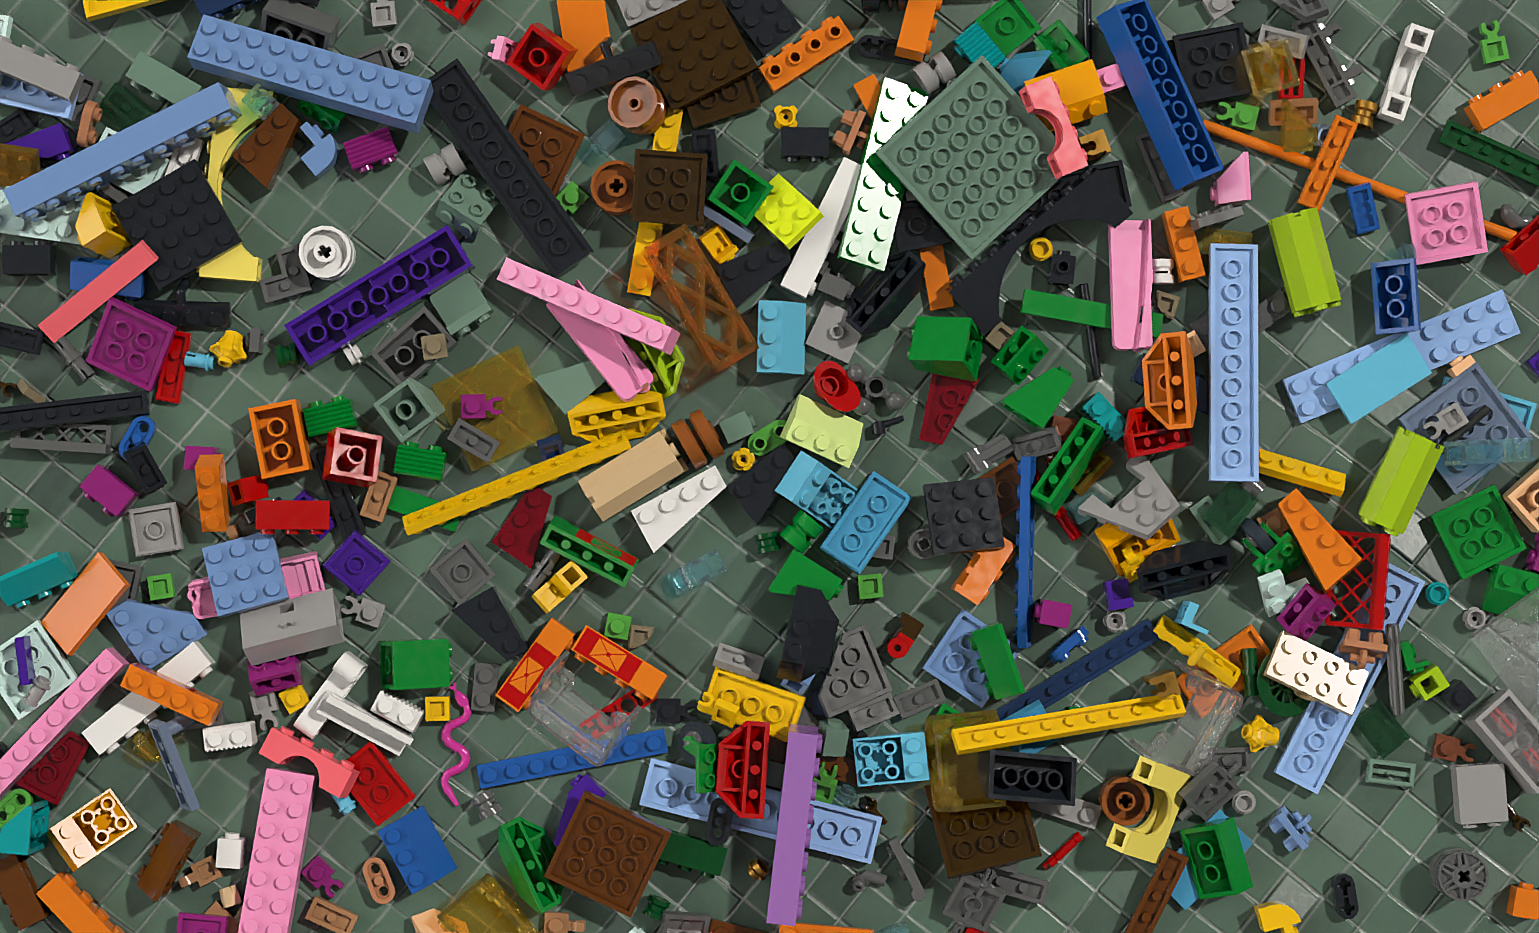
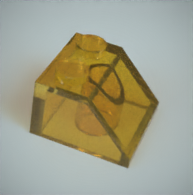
(1270, 66)

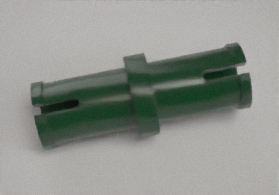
(1250, 671)

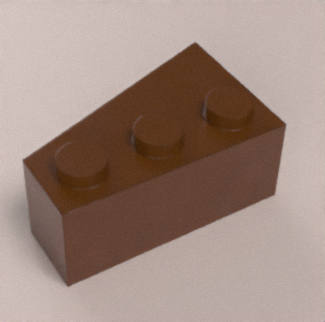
(269, 146)

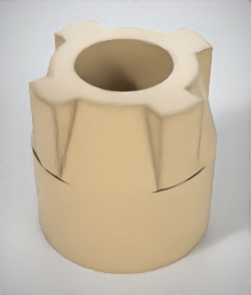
(230, 896)

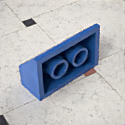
(1395, 296)
(417, 849)

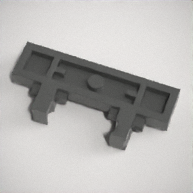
(1333, 77)

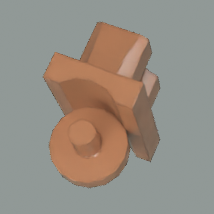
(846, 141)
(1363, 651)

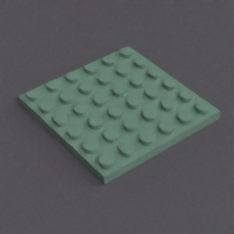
(973, 157)

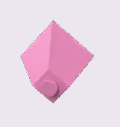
(1233, 184)

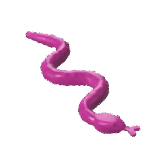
(462, 701)

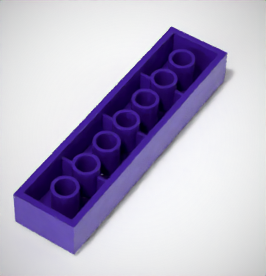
(379, 296)

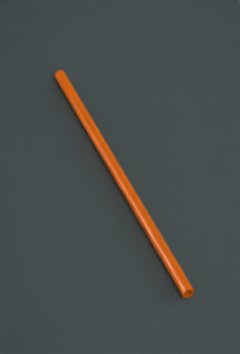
(1342, 174)

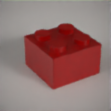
(542, 56)
(352, 457)

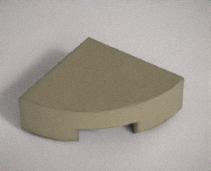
(1167, 304)
(30, 392)
(639, 635)

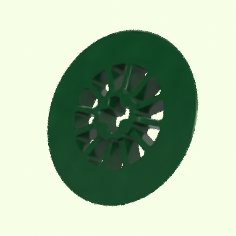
(1291, 707)

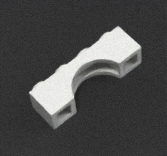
(1398, 88)

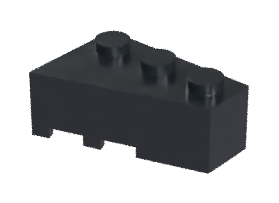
(753, 271)
(757, 486)
(493, 623)

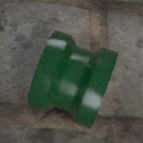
(287, 355)
(16, 518)
(766, 542)
(655, 907)

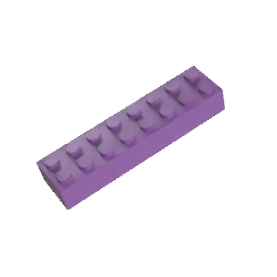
(792, 828)

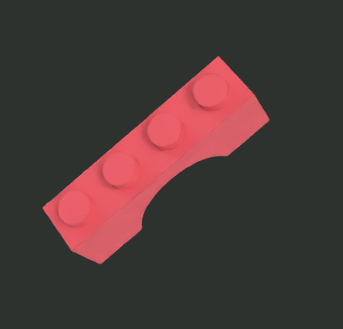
(1044, 100)
(334, 775)

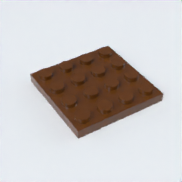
(608, 853)

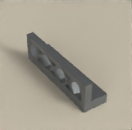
(68, 446)

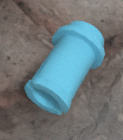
(200, 360)
(345, 804)

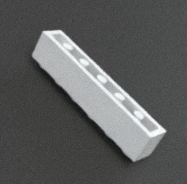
(822, 237)
(135, 709)

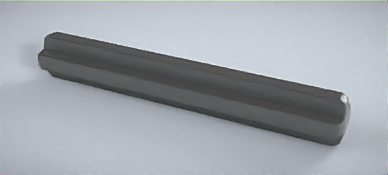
(1394, 664)

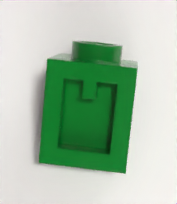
(1408, 654)

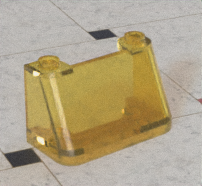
(952, 775)
(485, 909)

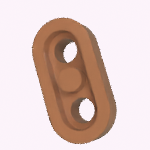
(90, 117)
(380, 879)

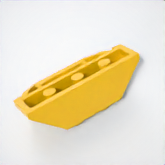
(607, 414)

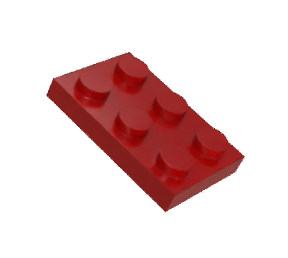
(378, 785)

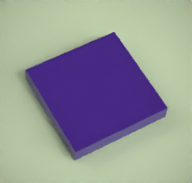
(356, 562)

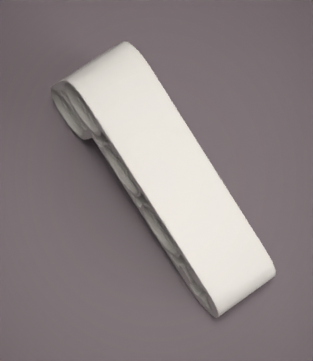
(341, 680)

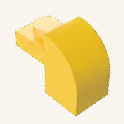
(559, 586)
(1276, 915)

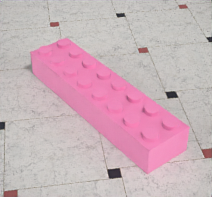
(278, 851)

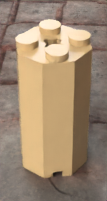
(633, 475)

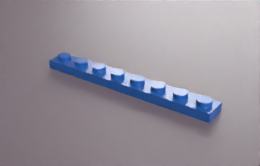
(1025, 560)
(567, 760)

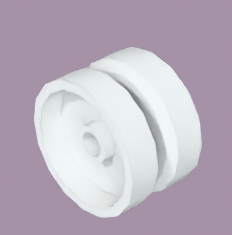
(313, 250)

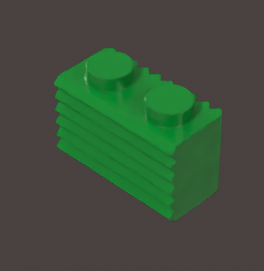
(324, 418)
(420, 462)

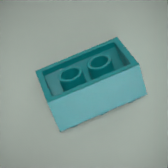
(37, 579)
(26, 830)

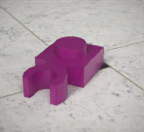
(475, 406)
(320, 874)

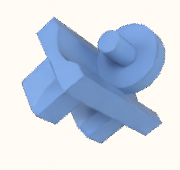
(1298, 836)

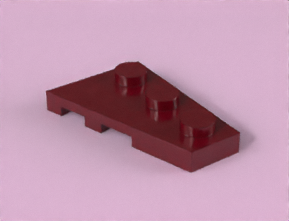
(943, 406)
(524, 526)
(57, 769)

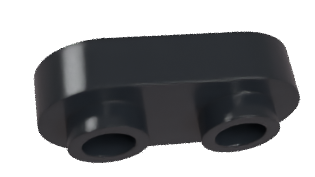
(718, 820)

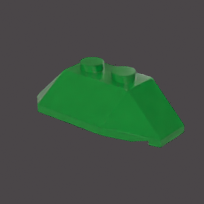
(527, 856)

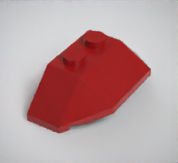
(1148, 436)
(743, 769)

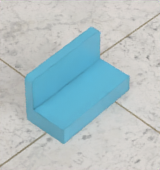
(1186, 615)

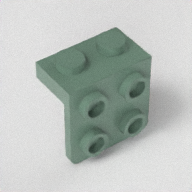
(467, 204)
(461, 305)

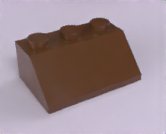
(167, 859)

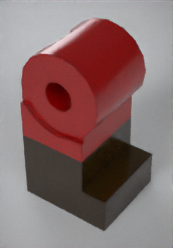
(902, 642)

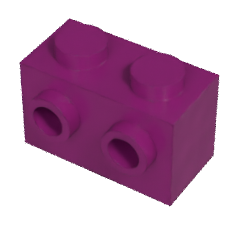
(1306, 612)
(275, 675)

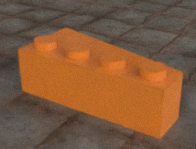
(1320, 543)

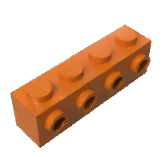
(806, 54)

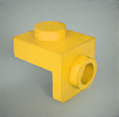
(718, 244)

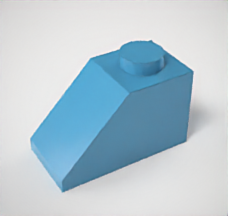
(1022, 68)

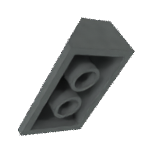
(300, 23)

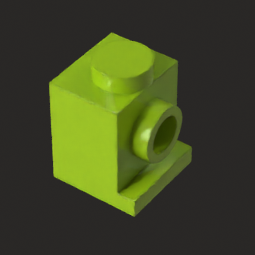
(1436, 682)

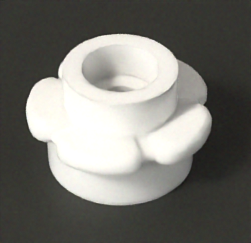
(353, 354)

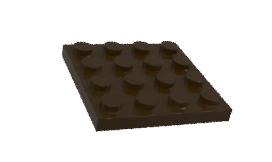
(697, 51)
(984, 837)

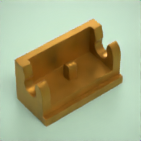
(1095, 145)
(1165, 682)

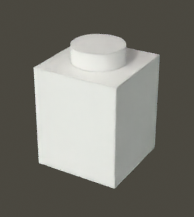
(230, 851)

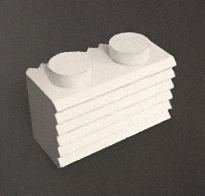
(398, 710)
(230, 736)

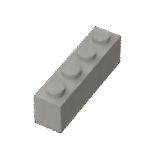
(39, 71)

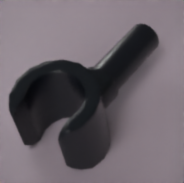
(879, 426)

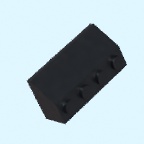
(1027, 777)

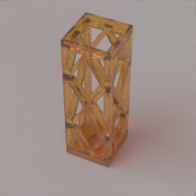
(703, 272)

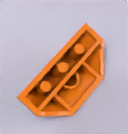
(1170, 381)

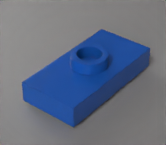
(1362, 208)

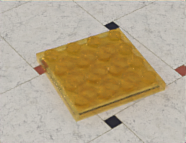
(523, 406)

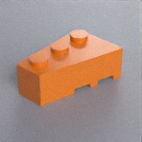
(981, 571)

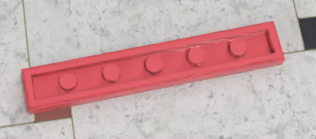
(98, 291)

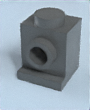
(835, 286)

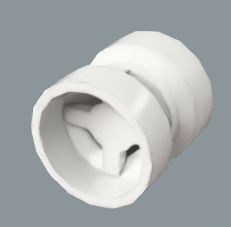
(1163, 266)

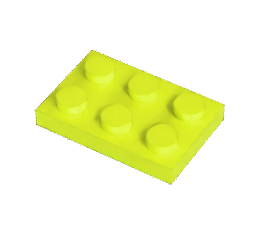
(787, 212)

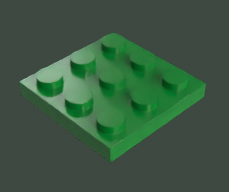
(1477, 532)

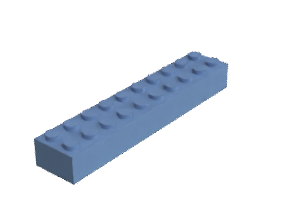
(310, 74)
(123, 153)

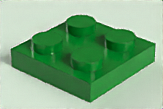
(1008, 25)

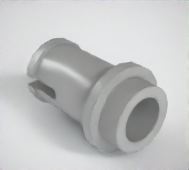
(37, 690)

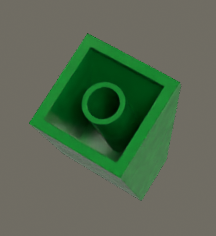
(946, 346)
(1040, 397)
(805, 572)
(415, 663)

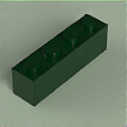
(694, 853)

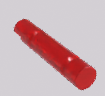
(1063, 851)

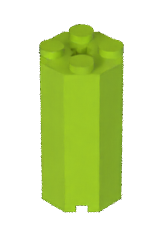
(1304, 262)
(1400, 481)

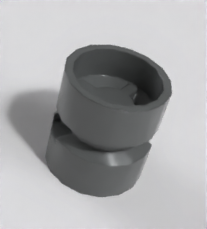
(920, 544)

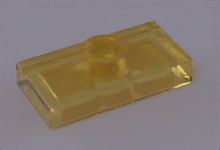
(1224, 237)

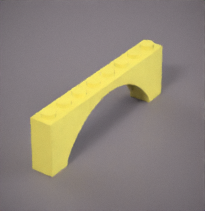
(238, 262)

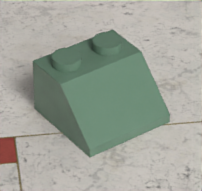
(409, 408)

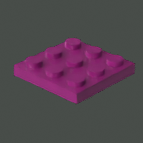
(131, 344)

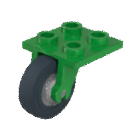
(1282, 556)
(699, 747)

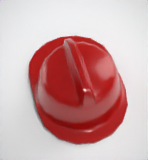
(835, 387)

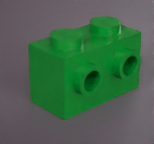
(1020, 355)

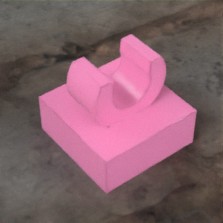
(503, 49)

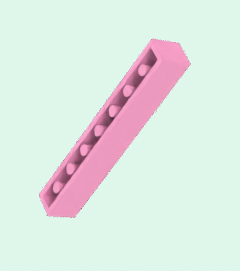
(588, 306)
(59, 717)

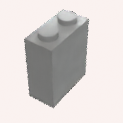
(1479, 794)

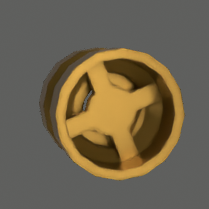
(1364, 113)

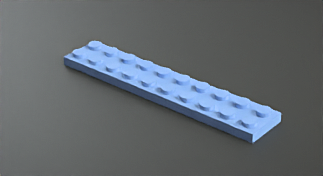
(1438, 342)
(1233, 363)
(1324, 729)
(833, 829)

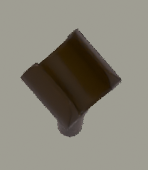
(3, 386)
(872, 807)
(1516, 818)

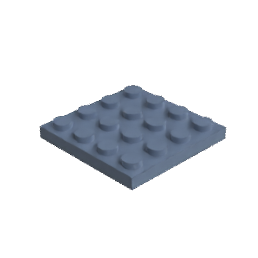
(1471, 392)

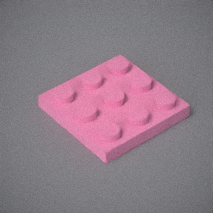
(1446, 222)

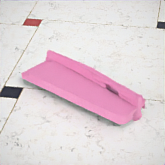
(1131, 284)
(605, 351)
(301, 576)

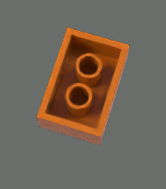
(280, 439)

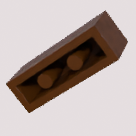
(19, 892)

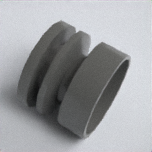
(1445, 869)

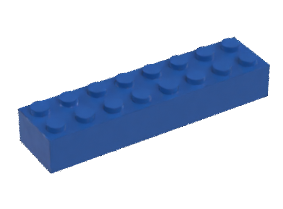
(1160, 93)

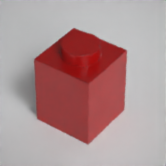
(248, 490)

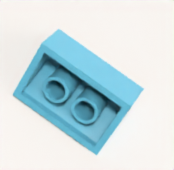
(781, 337)

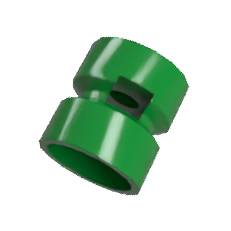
(801, 531)

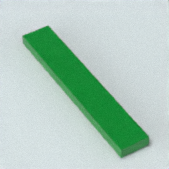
(1075, 310)

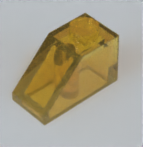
(1295, 129)

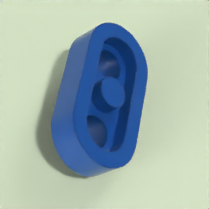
(135, 435)
(1061, 651)

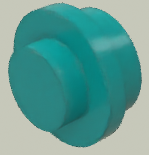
(1437, 593)

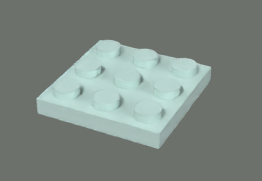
(47, 662)

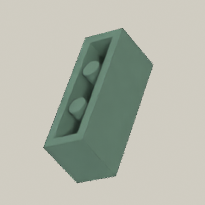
(160, 80)

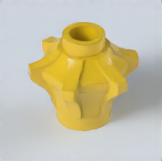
(229, 349)
(1259, 734)

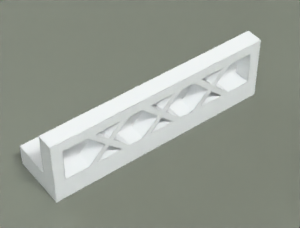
(363, 722)

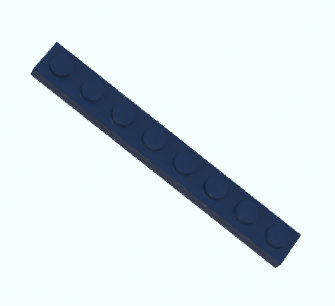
(1085, 669)

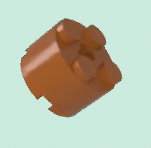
(1134, 808)

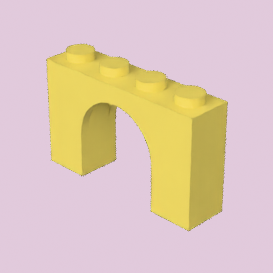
(1150, 838)

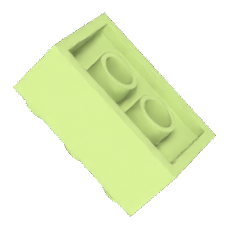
(823, 431)

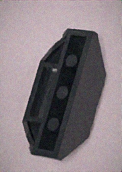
(885, 294)
(1184, 569)
(808, 635)

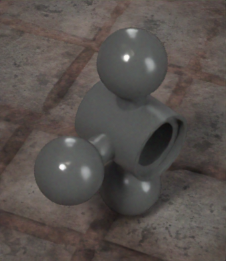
(894, 400)

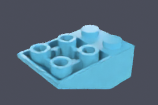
(817, 489)
(891, 758)

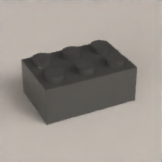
(402, 352)

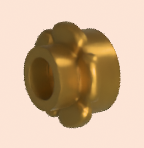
(758, 869)

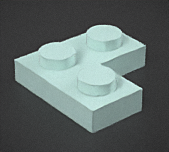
(1275, 592)

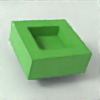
(161, 586)
(870, 586)
(618, 626)

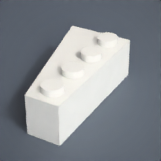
(672, 510)

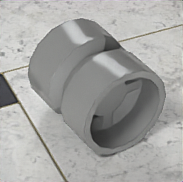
(934, 72)
(445, 164)

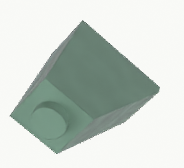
(571, 384)

